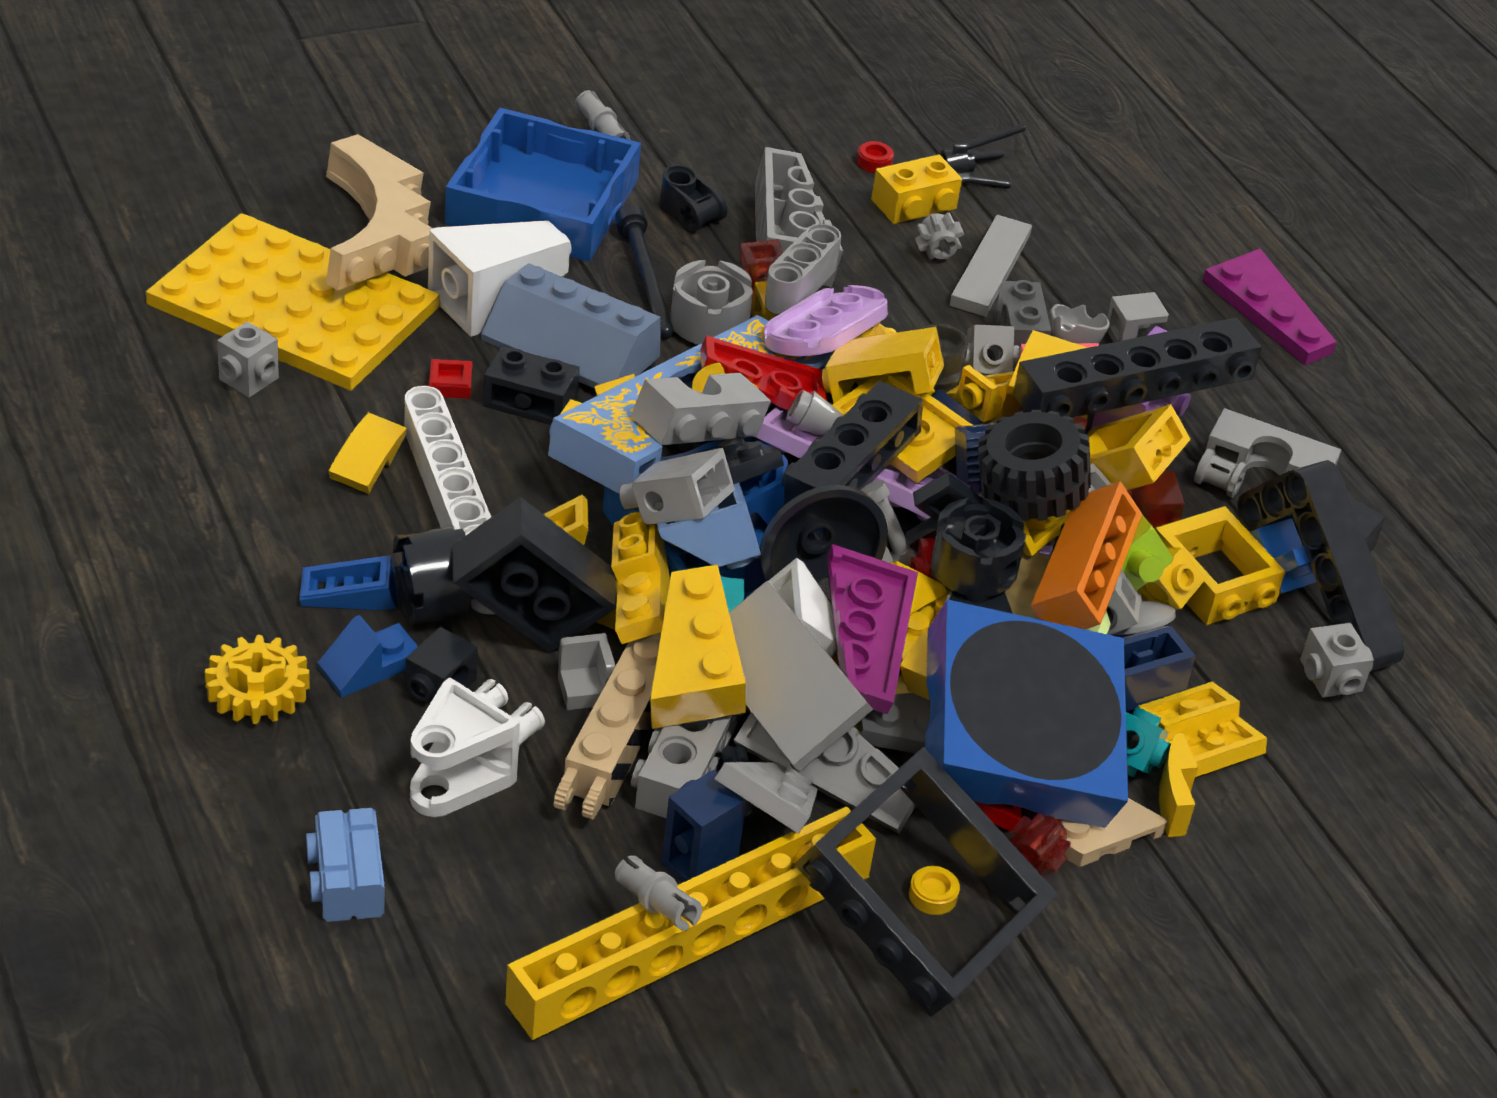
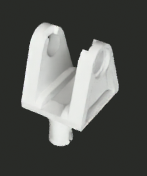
(471, 748)

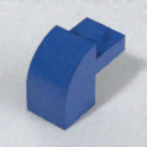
(1286, 548)

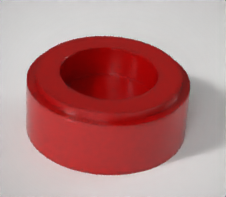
(874, 155)

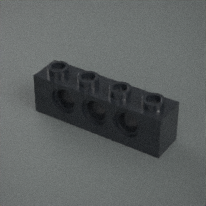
(858, 442)

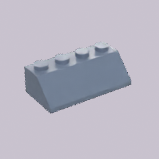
(574, 325)

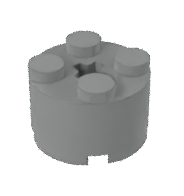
(709, 299)

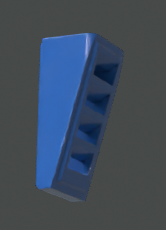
(367, 585)

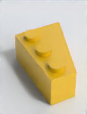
(698, 655)

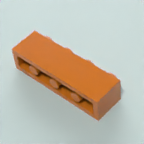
(1088, 559)

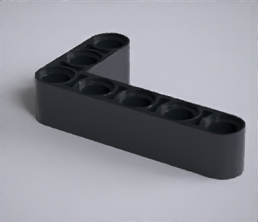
(1335, 550)

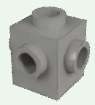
(996, 341)
(248, 359)
(1336, 660)

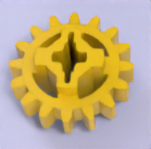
(257, 679)

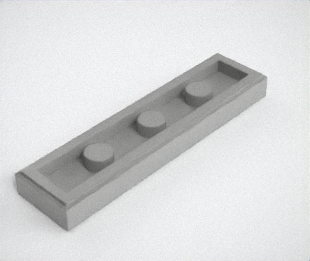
(990, 265)

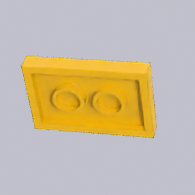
(937, 437)

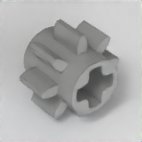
(939, 236)

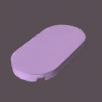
(825, 321)

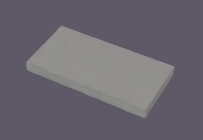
(792, 679)

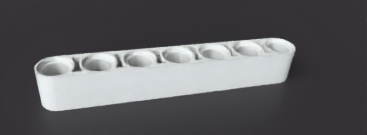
(444, 464)

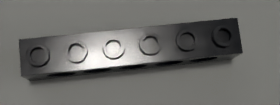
(1138, 369)

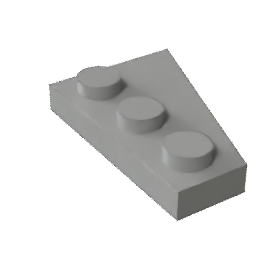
(772, 788)

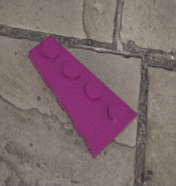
(1271, 303)
(870, 621)

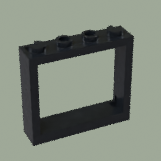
(973, 838)

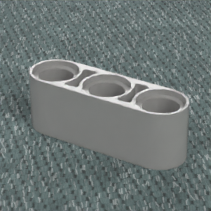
(802, 267)

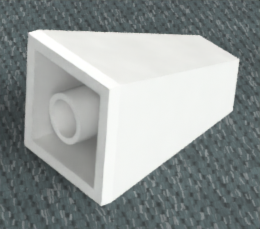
(475, 261)

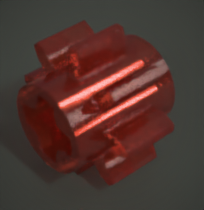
(1041, 842)

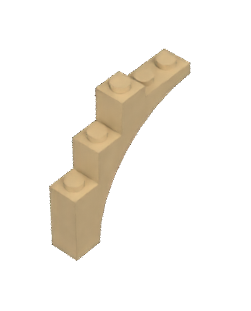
(395, 209)

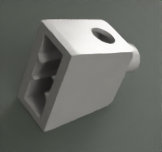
(680, 488)

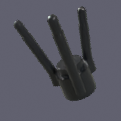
(964, 160)

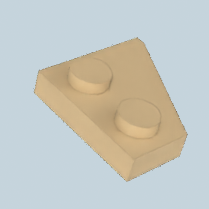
(1092, 842)

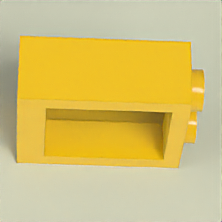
(1128, 446)
(1224, 532)

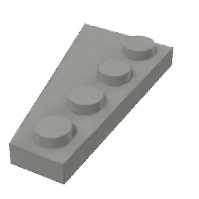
(844, 771)

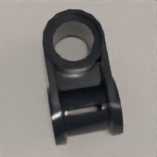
(690, 198)

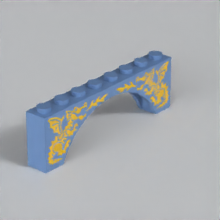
(609, 444)

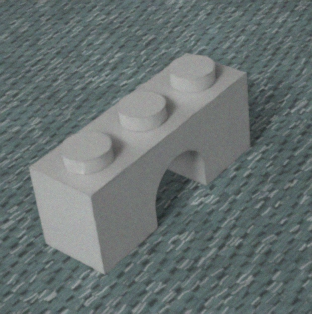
(678, 414)
(1265, 445)

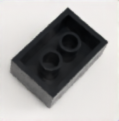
(534, 575)

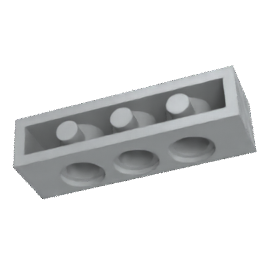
(678, 756)

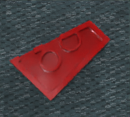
(773, 375)

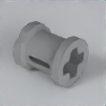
(1220, 473)

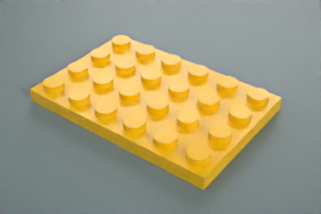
(281, 287)

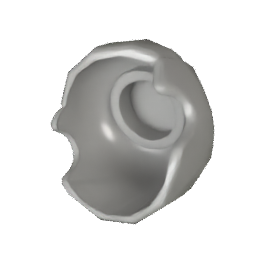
(1076, 325)

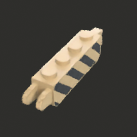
(612, 731)

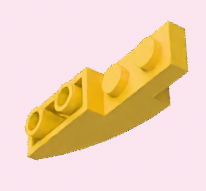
(642, 578)

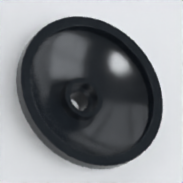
(839, 517)

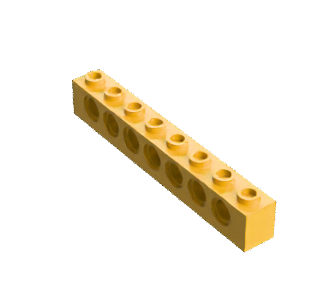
(645, 946)

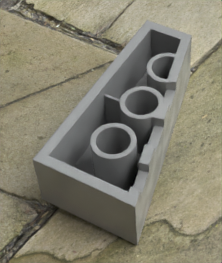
(786, 200)

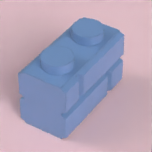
(348, 864)

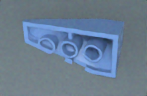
(720, 537)

